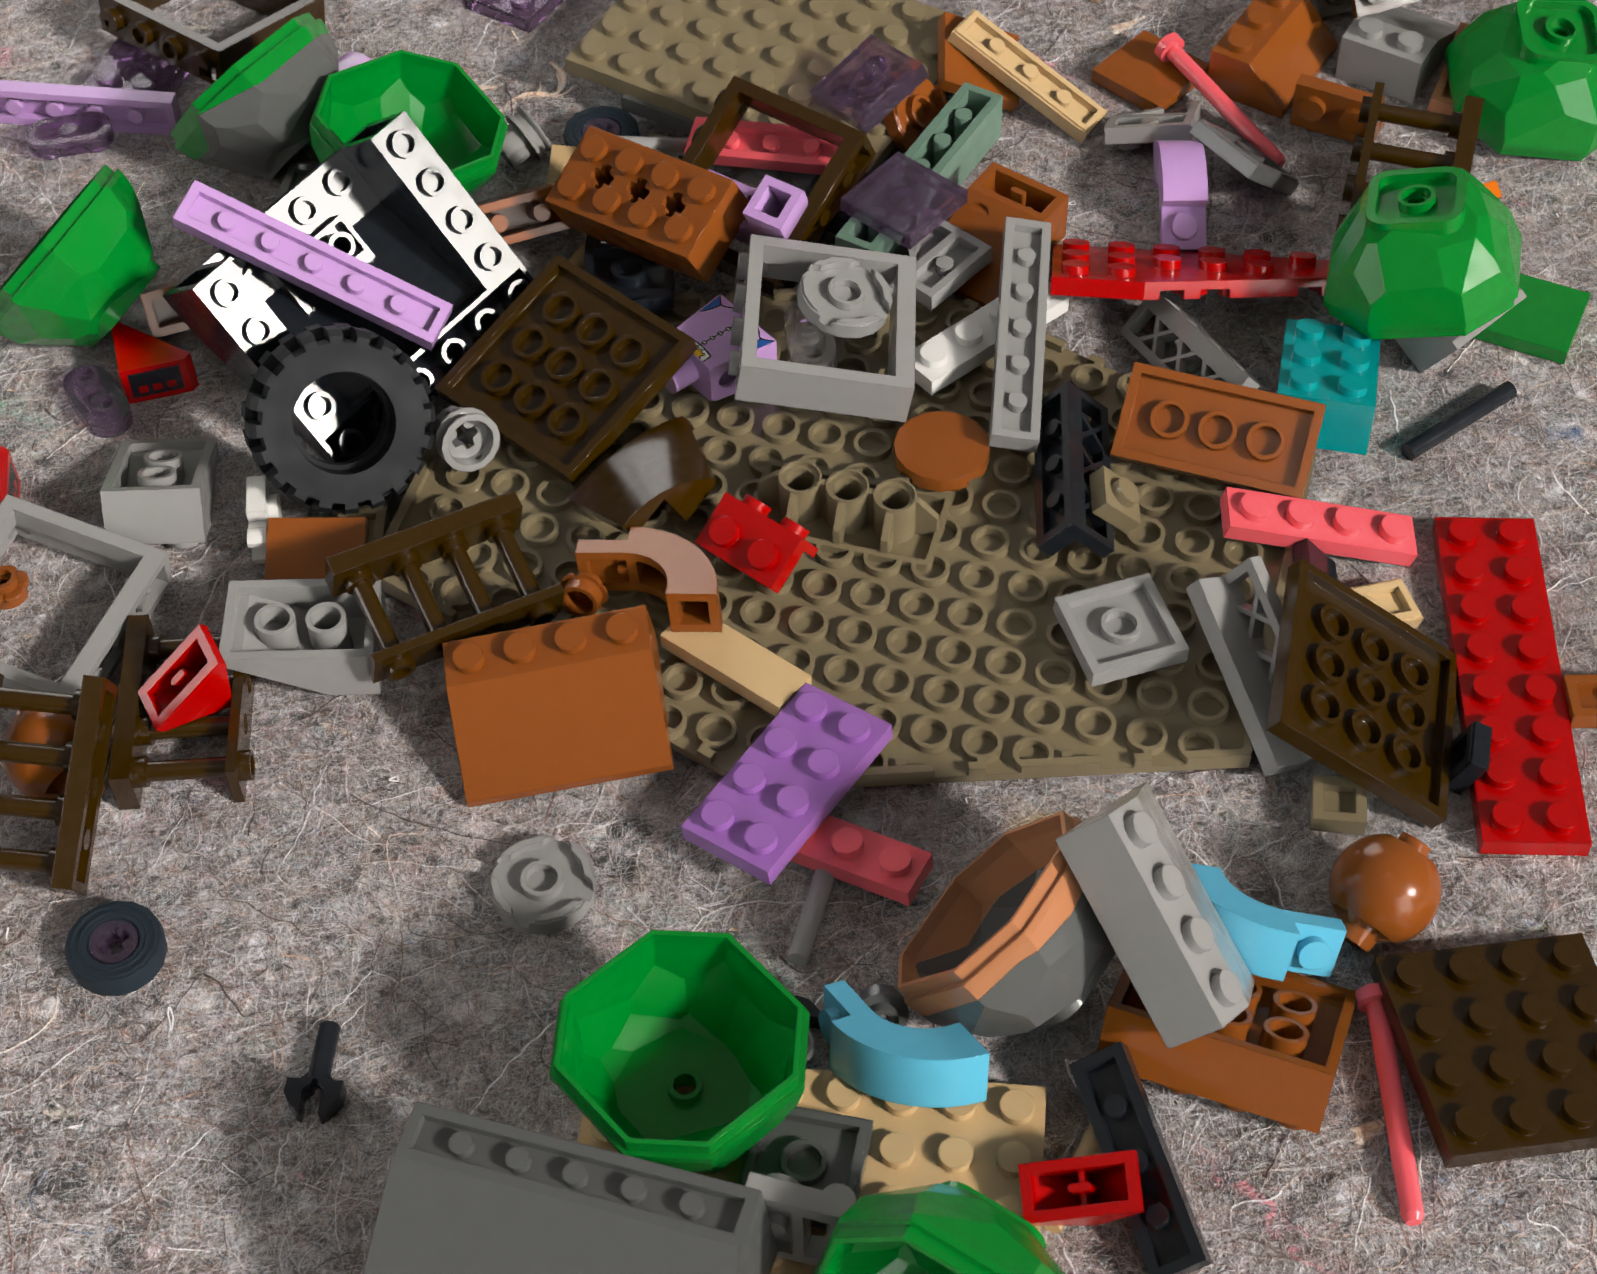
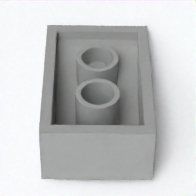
(1394, 49)
(161, 491)
(299, 635)

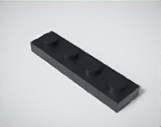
(1124, 1122)

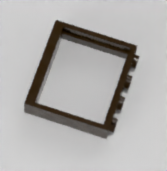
(189, 50)
(838, 177)

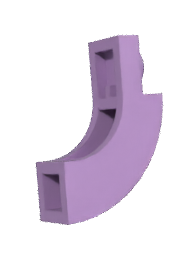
(1183, 192)
(771, 209)

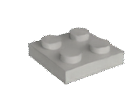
(1120, 629)

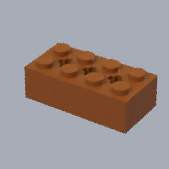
(648, 203)

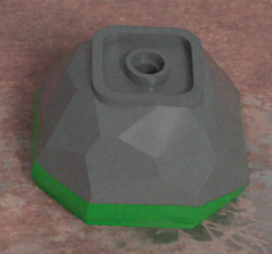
(263, 105)

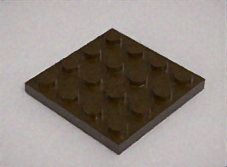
(567, 368)
(1364, 694)
(1499, 1044)

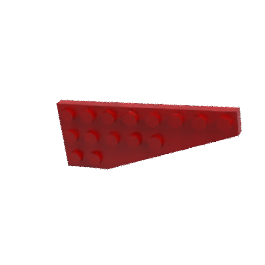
(1142, 273)

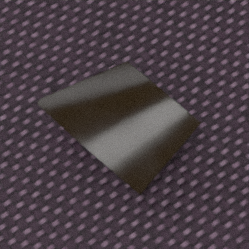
(649, 472)

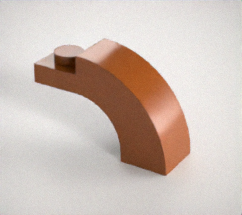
(661, 566)

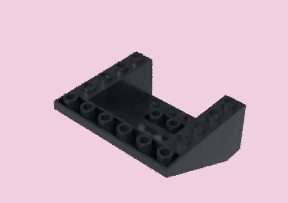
(394, 208)

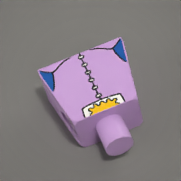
(709, 363)

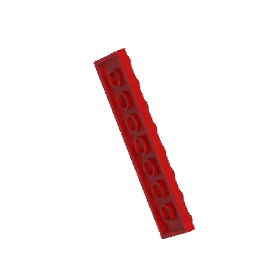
(1511, 682)

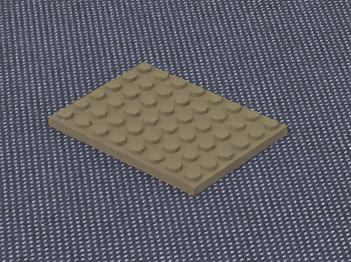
(691, 49)

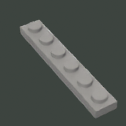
(1020, 335)

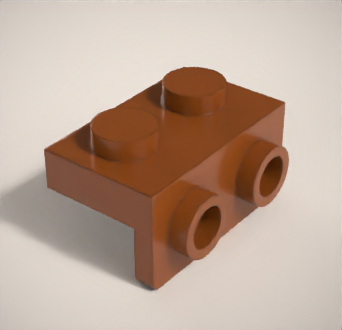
(1329, 108)

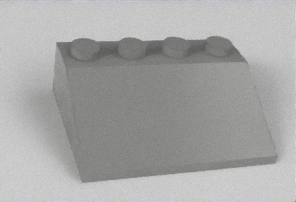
(1158, 917)

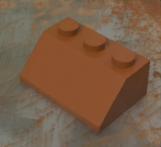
(1269, 51)

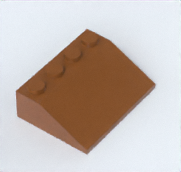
(557, 705)
(1266, 1061)

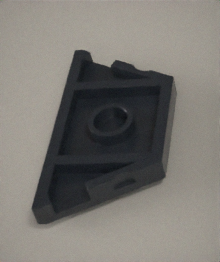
(631, 275)

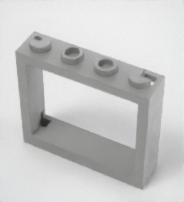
(814, 385)
(139, 596)

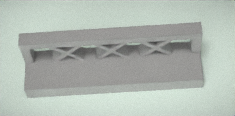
(1190, 336)
(1245, 662)

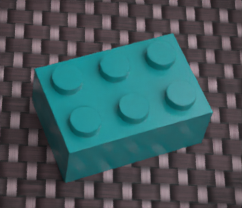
(1334, 369)

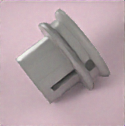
(523, 139)
(477, 431)

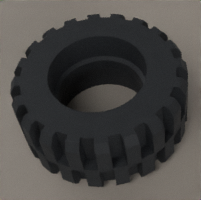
(390, 456)

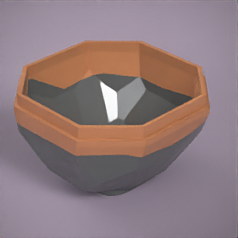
(1008, 939)

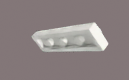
(967, 345)

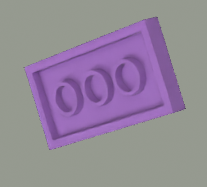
(787, 783)

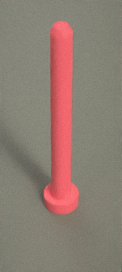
(1171, 49)
(1393, 1105)

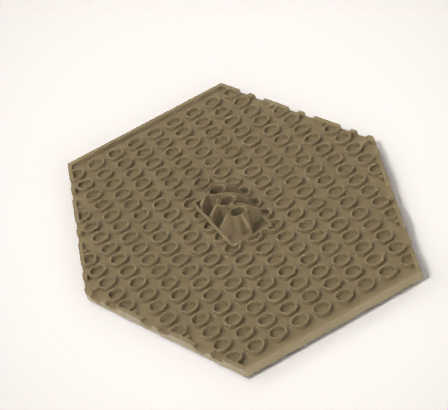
(917, 595)

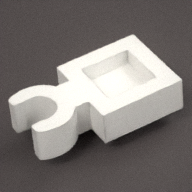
(259, 507)

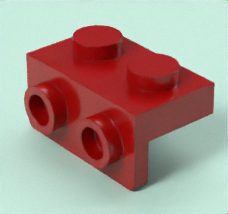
(753, 542)

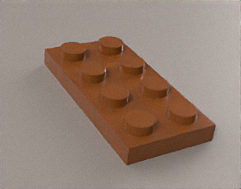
(1218, 431)

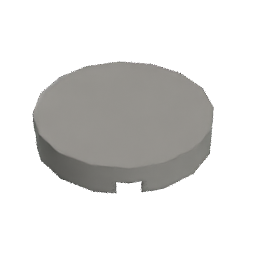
(844, 297)
(542, 885)

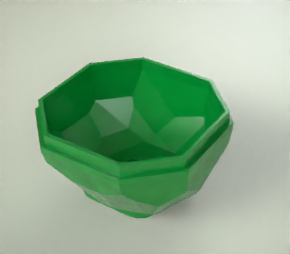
(1535, 77)
(434, 94)
(1423, 256)
(81, 269)
(674, 1017)
(934, 1232)

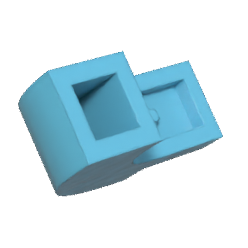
(1272, 937)
(901, 1062)

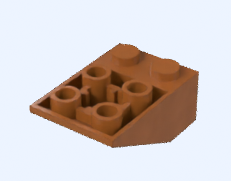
(990, 199)

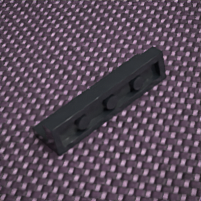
(1061, 467)

